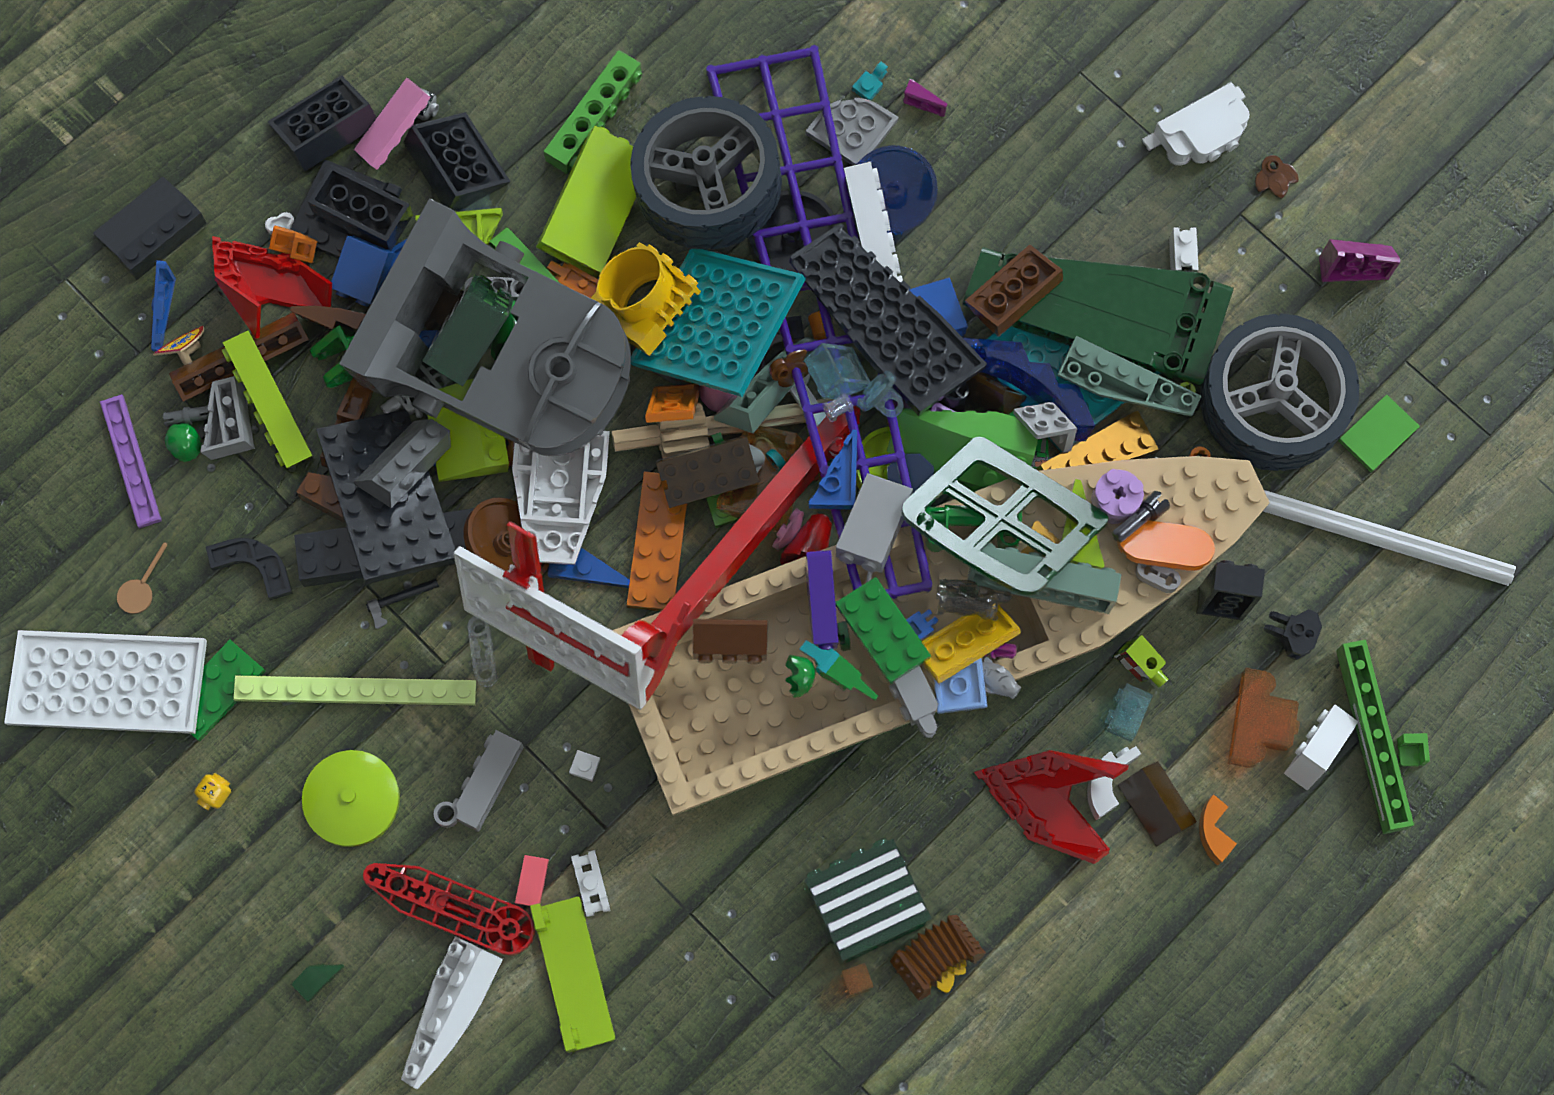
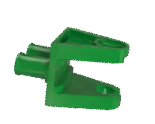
(332, 344)

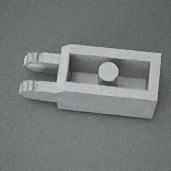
(916, 701)

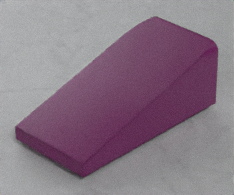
(923, 99)

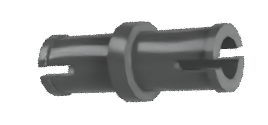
(186, 416)

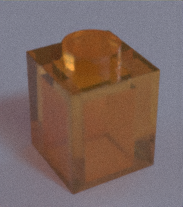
(856, 980)

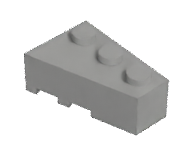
(228, 420)

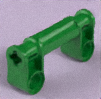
(963, 516)

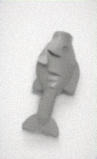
(999, 680)

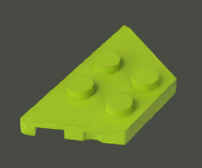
(480, 222)

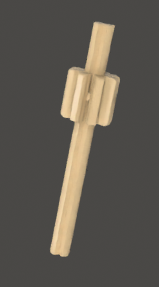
(691, 434)

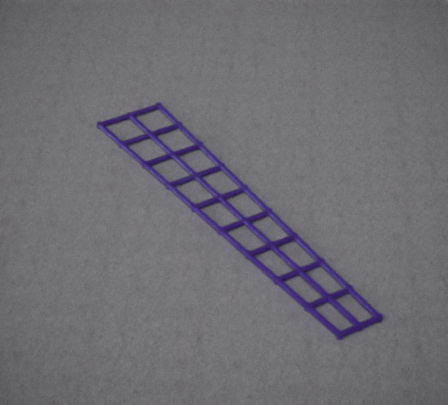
(803, 225)

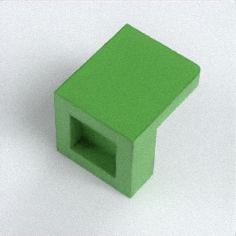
(1413, 749)

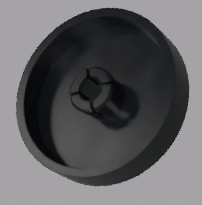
(783, 246)

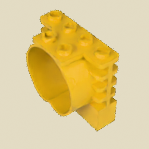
(647, 318)

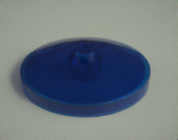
(906, 185)

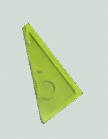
(1091, 552)

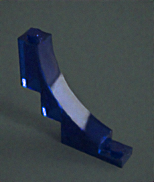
(1010, 363)

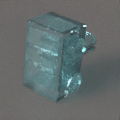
(1128, 712)

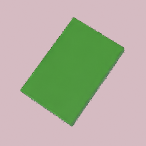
(1378, 433)

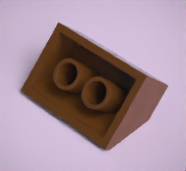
(730, 640)

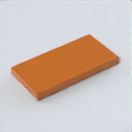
(673, 403)

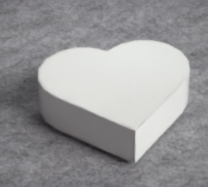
(283, 220)

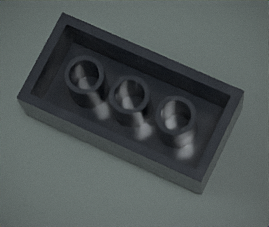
(360, 208)
(1230, 590)

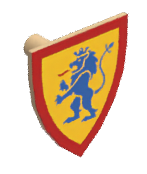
(183, 345)

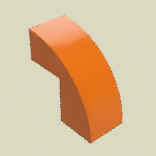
(1214, 841)

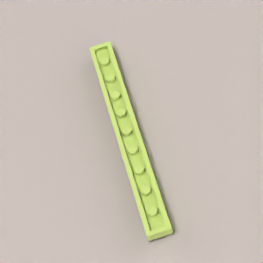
(355, 690)

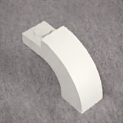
(1099, 792)

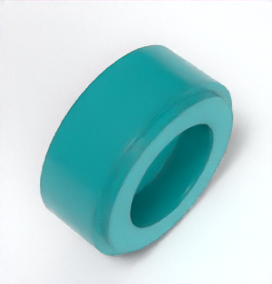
(775, 459)

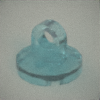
(878, 393)

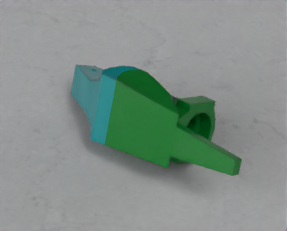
(836, 669)

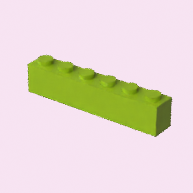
(267, 400)

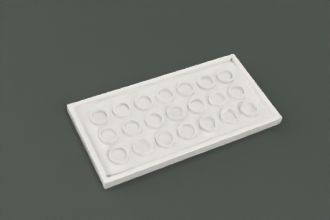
(106, 681)

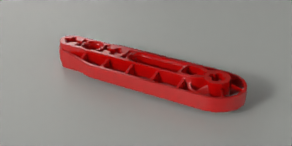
(437, 899)

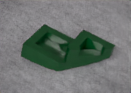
(315, 978)

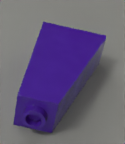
(821, 599)

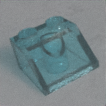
(836, 370)

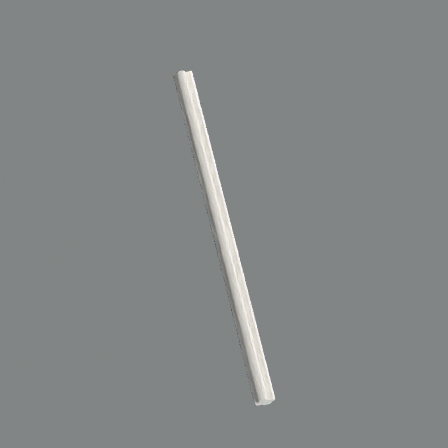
(1389, 538)

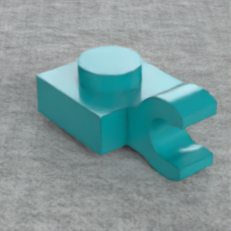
(869, 84)

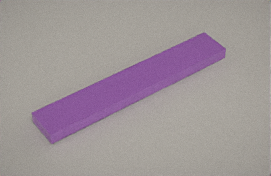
(130, 461)

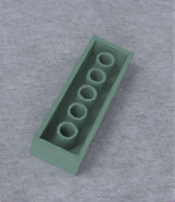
(1073, 586)

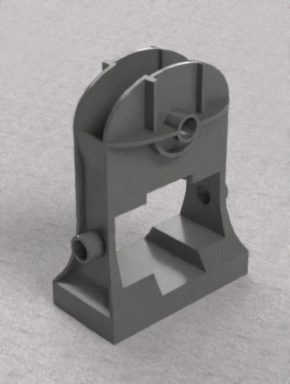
(556, 372)

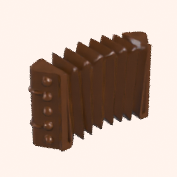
(935, 955)

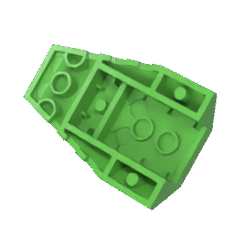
(943, 434)

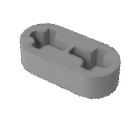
(1156, 581)

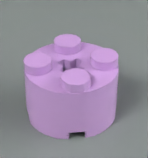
(1121, 484)

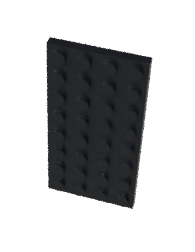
(384, 539)

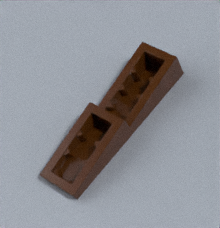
(352, 407)

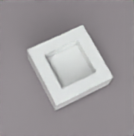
(584, 765)

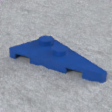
(838, 487)

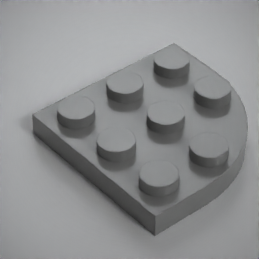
(858, 126)

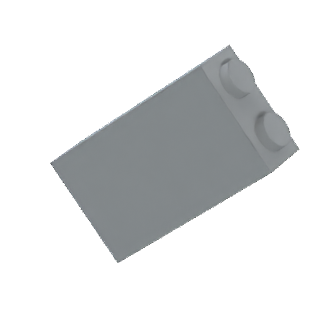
(873, 524)

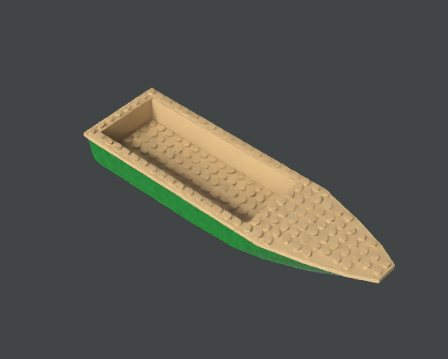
(738, 723)

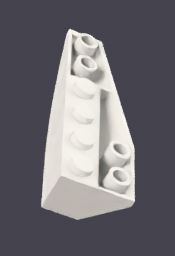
(450, 1007)

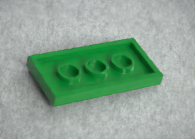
(883, 630)
(219, 685)

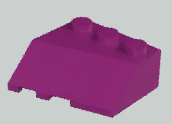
(1357, 261)

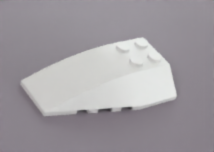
(560, 496)

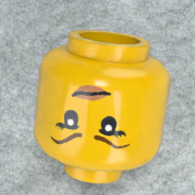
(212, 791)

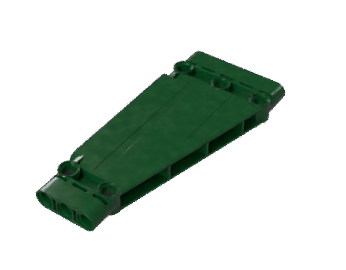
(1126, 312)

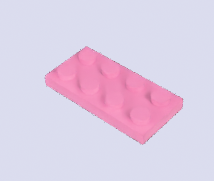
(392, 123)

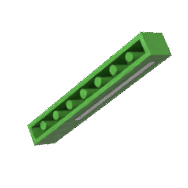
(1374, 737)

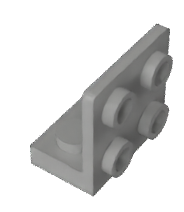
(1048, 421)

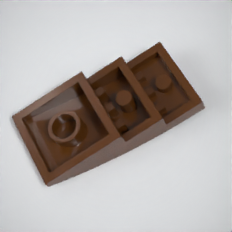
(329, 316)

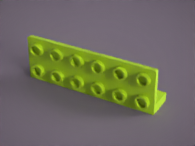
(573, 974)

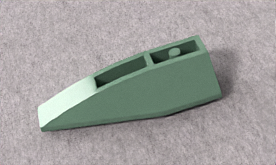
(1123, 380)
(758, 400)

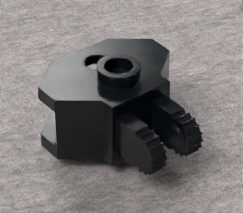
(1295, 632)

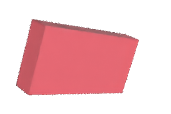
(531, 880)

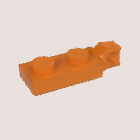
(574, 278)

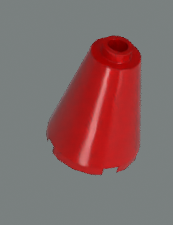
(811, 538)

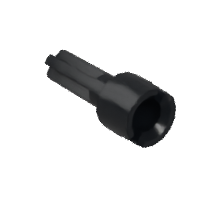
(1149, 509)

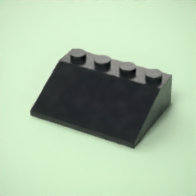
(323, 122)
(455, 160)
(150, 227)

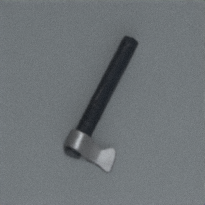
(374, 605)

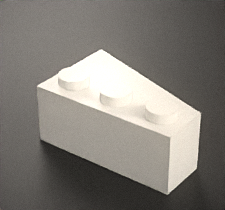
(1321, 747)

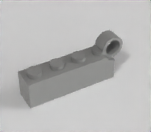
(485, 783)

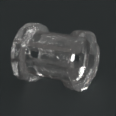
(837, 407)

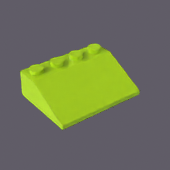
(473, 447)

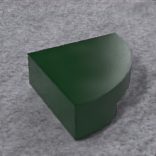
(843, 636)

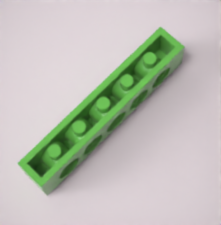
(619, 66)

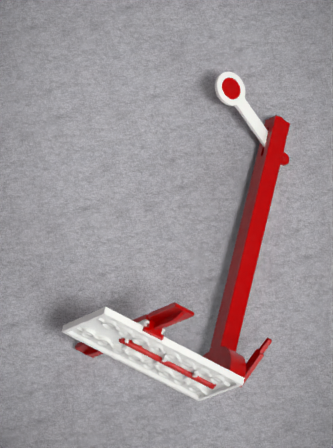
(636, 660)

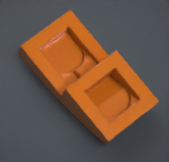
(293, 243)

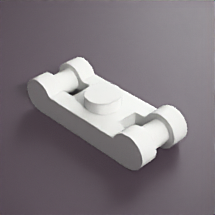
(590, 883)

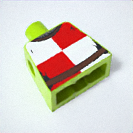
(1142, 661)

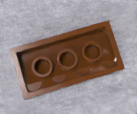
(1014, 289)

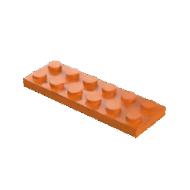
(656, 547)

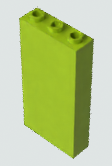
(592, 204)

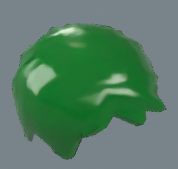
(183, 442)
(802, 675)

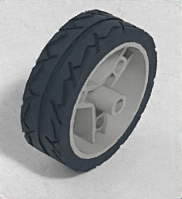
(1289, 338)

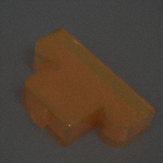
(1260, 720)

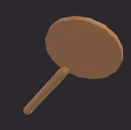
(135, 594)

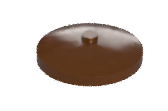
(487, 531)

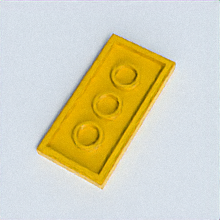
(966, 642)

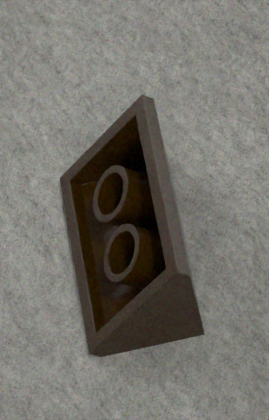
(994, 394)
(1156, 803)

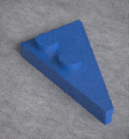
(161, 303)
(589, 570)

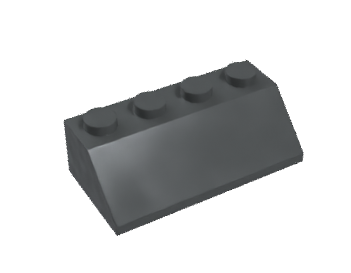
(405, 461)

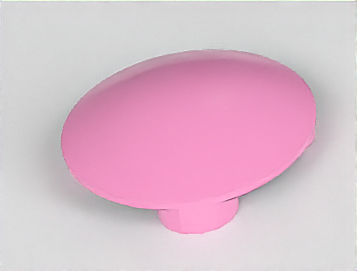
(788, 532)

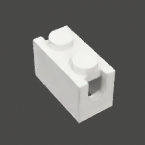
(1183, 250)

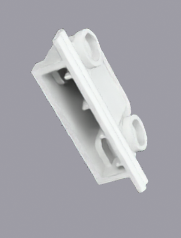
(1203, 127)

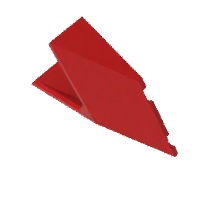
(256, 277)
(1038, 793)

